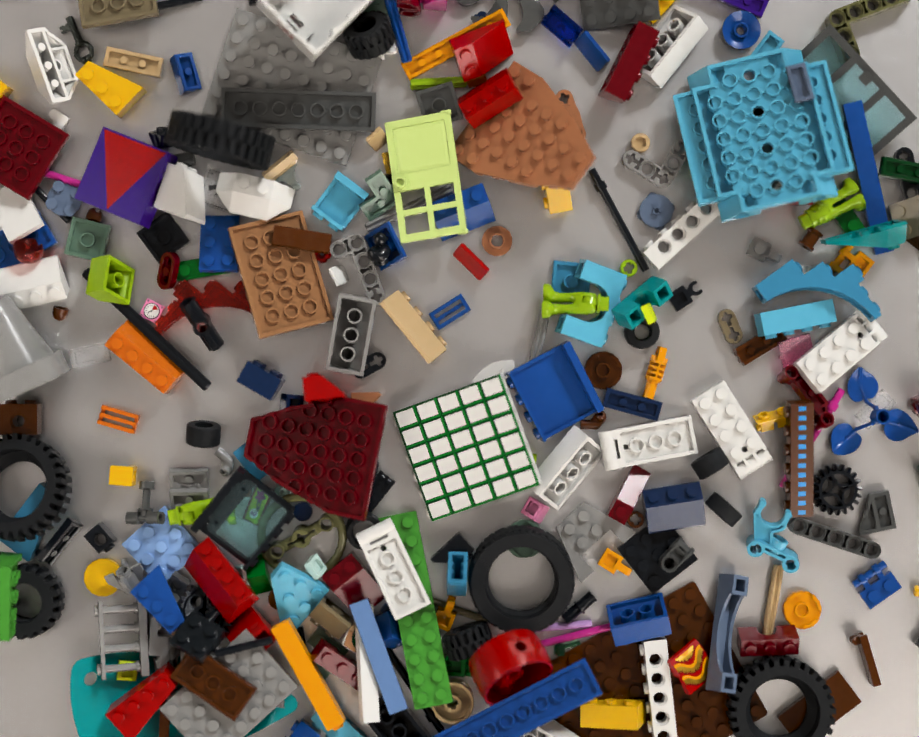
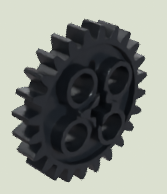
(189, 605)

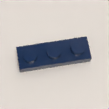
(632, 404)

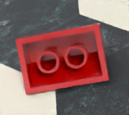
(489, 98)
(319, 389)

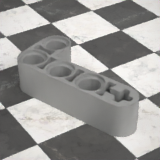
(362, 270)

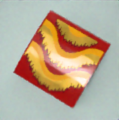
(690, 666)

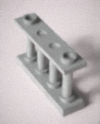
(139, 646)

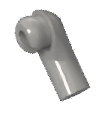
(227, 462)

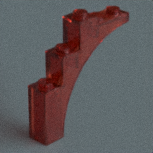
(214, 296)

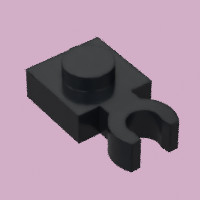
(682, 296)

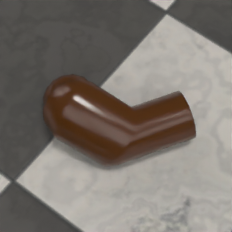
(595, 422)

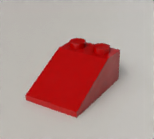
(481, 50)

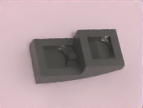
(178, 585)

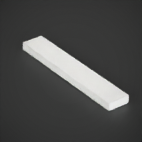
(367, 683)

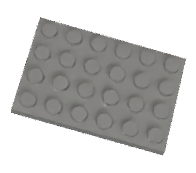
(199, 719)

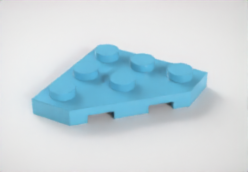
(295, 593)

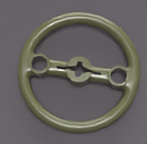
(272, 557)

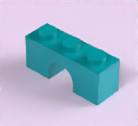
(628, 311)

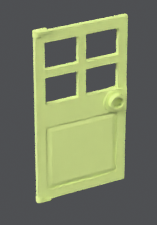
(420, 158)

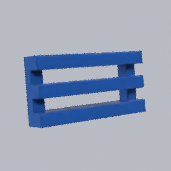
(436, 320)

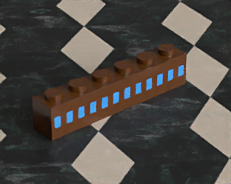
(799, 457)

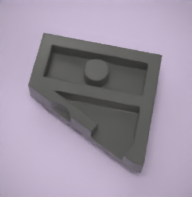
(877, 514)

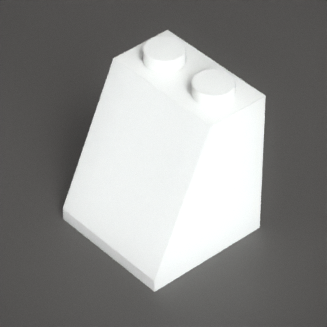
(182, 193)

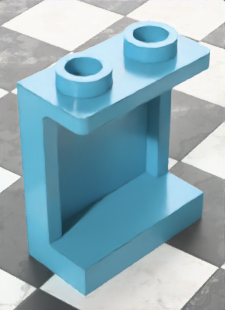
(339, 202)

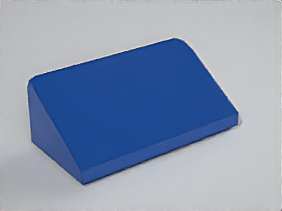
(592, 51)
(185, 73)

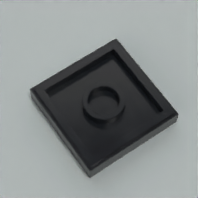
(163, 236)

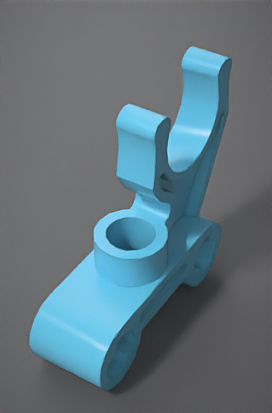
(768, 541)

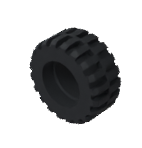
(50, 598)

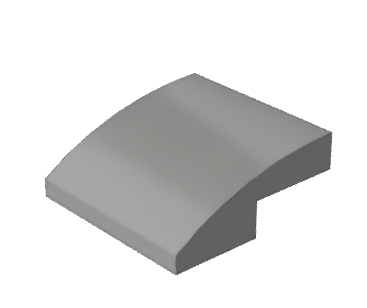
(188, 485)

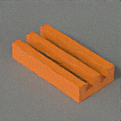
(102, 415)

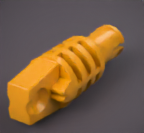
(655, 372)

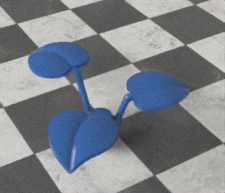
(897, 423)

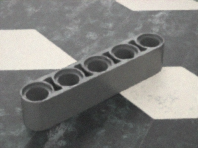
(842, 540)

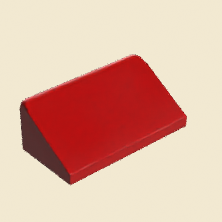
(470, 261)

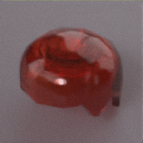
(28, 250)

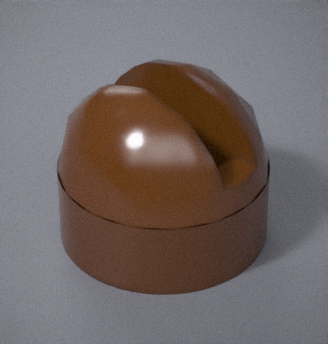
(94, 215)
(60, 313)

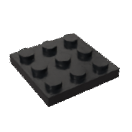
(643, 553)

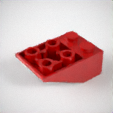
(254, 622)

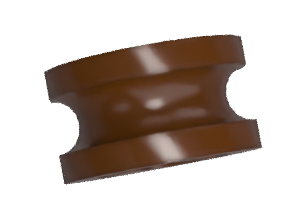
(631, 523)

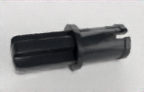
(579, 607)

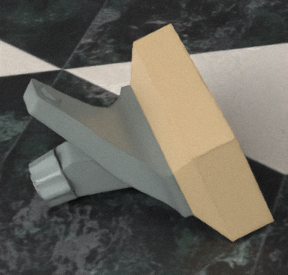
(284, 170)

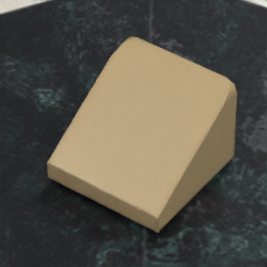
(377, 139)

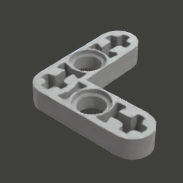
(663, 170)

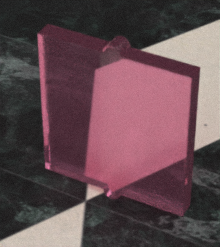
(793, 348)

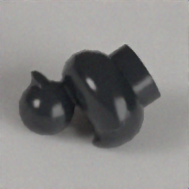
(380, 252)

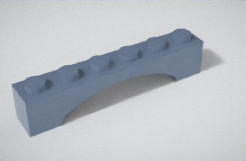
(720, 672)

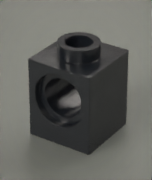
(92, 538)

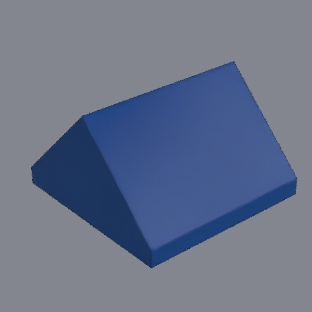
(397, 252)

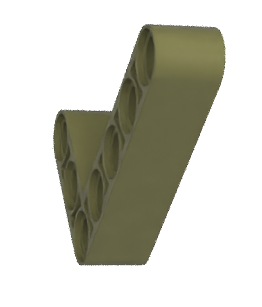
(863, 12)

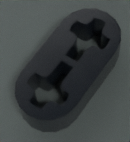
(375, 367)

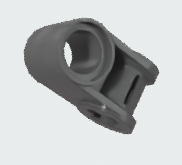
(675, 554)

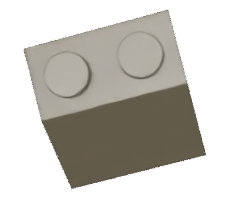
(331, 618)

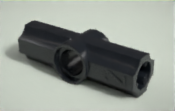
(206, 332)

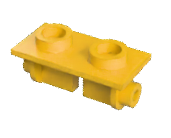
(766, 420)

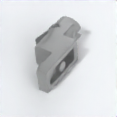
(159, 645)

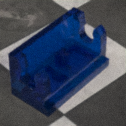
(562, 26)

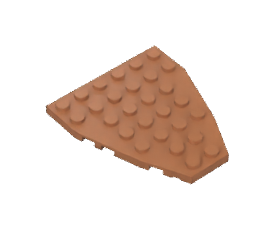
(528, 142)

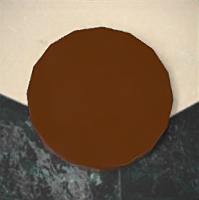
(603, 370)

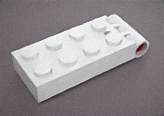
(839, 351)
(731, 429)
(648, 442)
(393, 569)

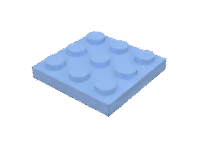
(161, 545)

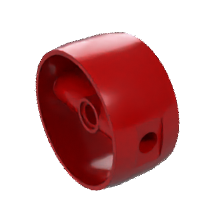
(509, 664)

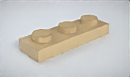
(133, 62)

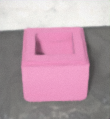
(535, 510)

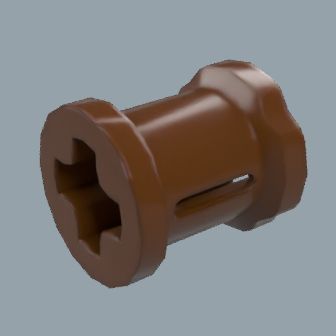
(810, 239)

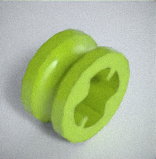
(633, 271)

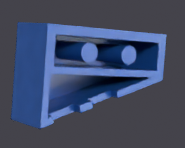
(159, 600)

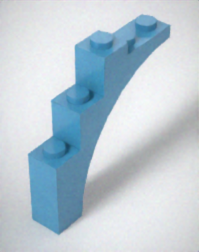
(820, 278)

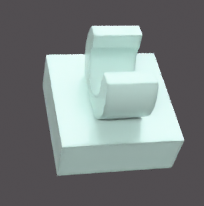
(314, 567)

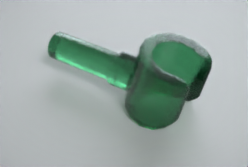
(559, 649)

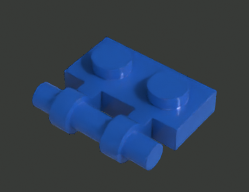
(879, 589)

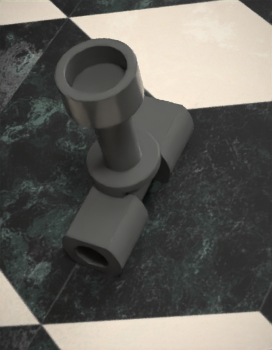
(145, 513)

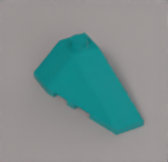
(883, 235)

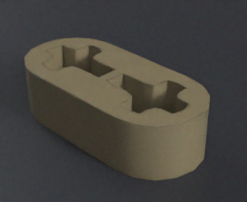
(733, 324)

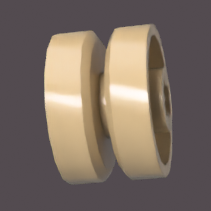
(460, 709)

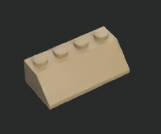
(413, 327)

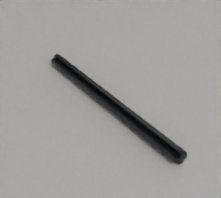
(157, 339)

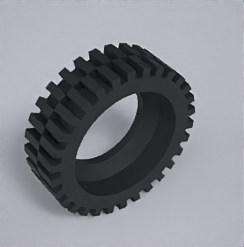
(219, 140)
(29, 449)
(814, 687)

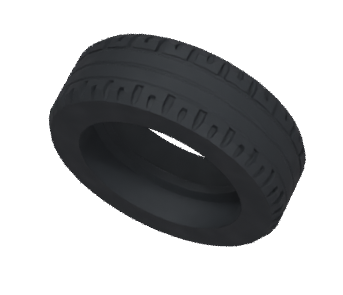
(535, 618)

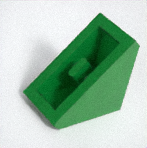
(259, 577)

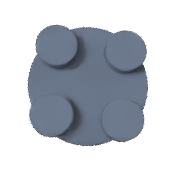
(61, 199)
(656, 211)

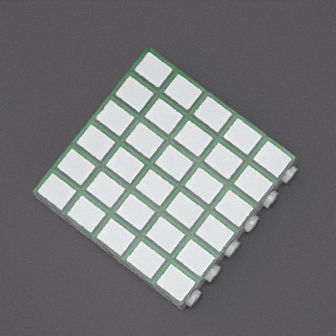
(467, 447)

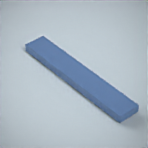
(378, 656)

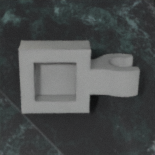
(760, 250)

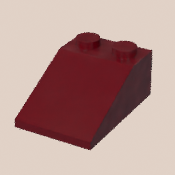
(353, 581)

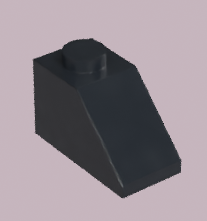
(455, 544)

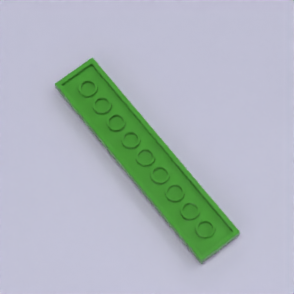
(420, 629)

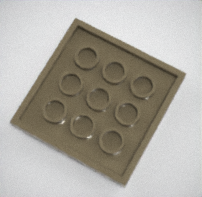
(107, 12)

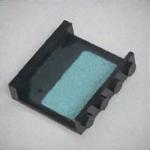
(244, 517)

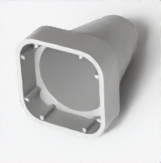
(24, 354)

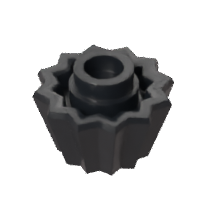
(158, 136)

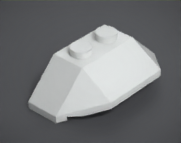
(50, 65)
(253, 195)

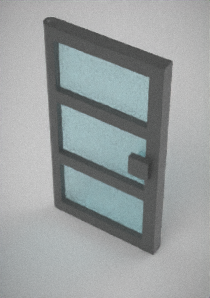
(858, 81)

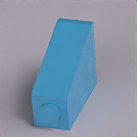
(457, 573)

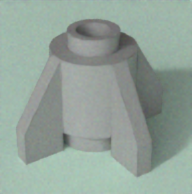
(126, 577)

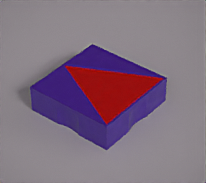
(124, 177)

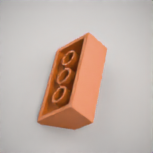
(144, 357)

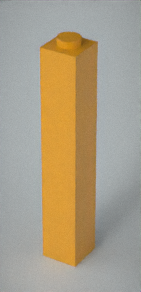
(308, 674)

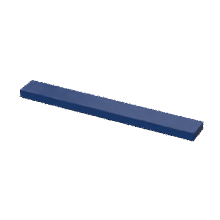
(865, 165)

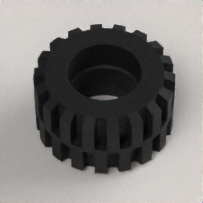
(369, 35)
(466, 639)

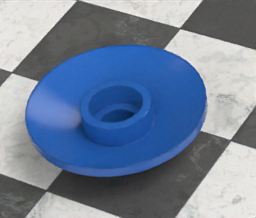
(749, 25)

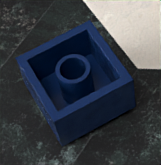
(261, 380)

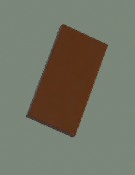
(215, 684)
(844, 699)

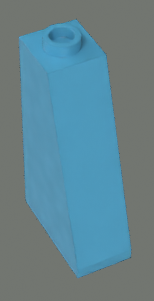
(28, 547)

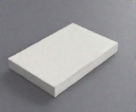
(18, 215)

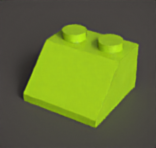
(110, 280)

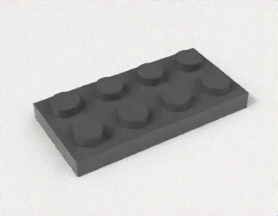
(614, 13)

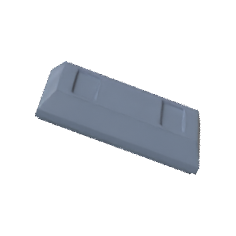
(799, 82)

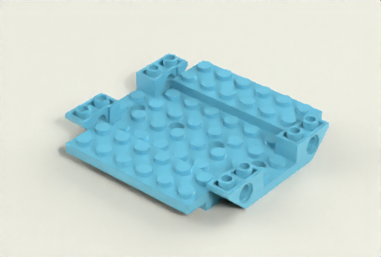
(727, 139)

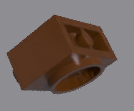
(29, 411)

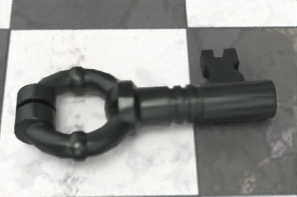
(80, 43)

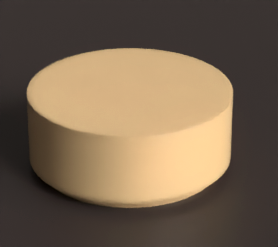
(640, 142)

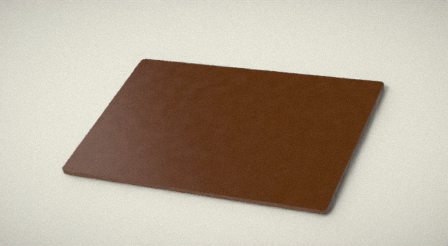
(621, 675)

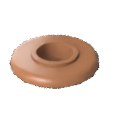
(497, 250)

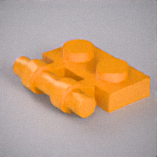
(858, 259)

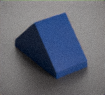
(389, 630)

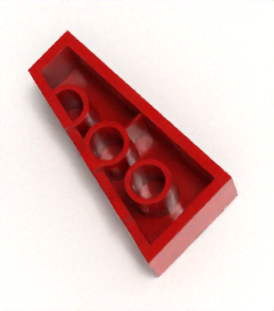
(140, 703)

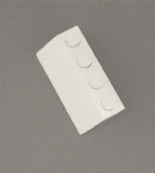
(678, 36)
(34, 283)
(567, 467)

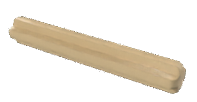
(772, 600)

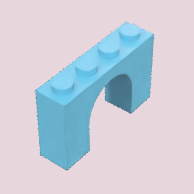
(610, 285)

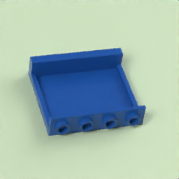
(554, 391)

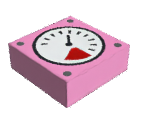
(152, 310)

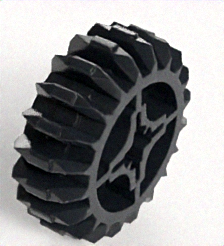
(839, 497)

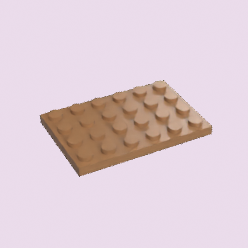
(279, 282)

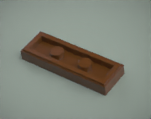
(301, 239)

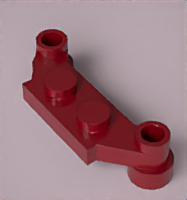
(790, 376)

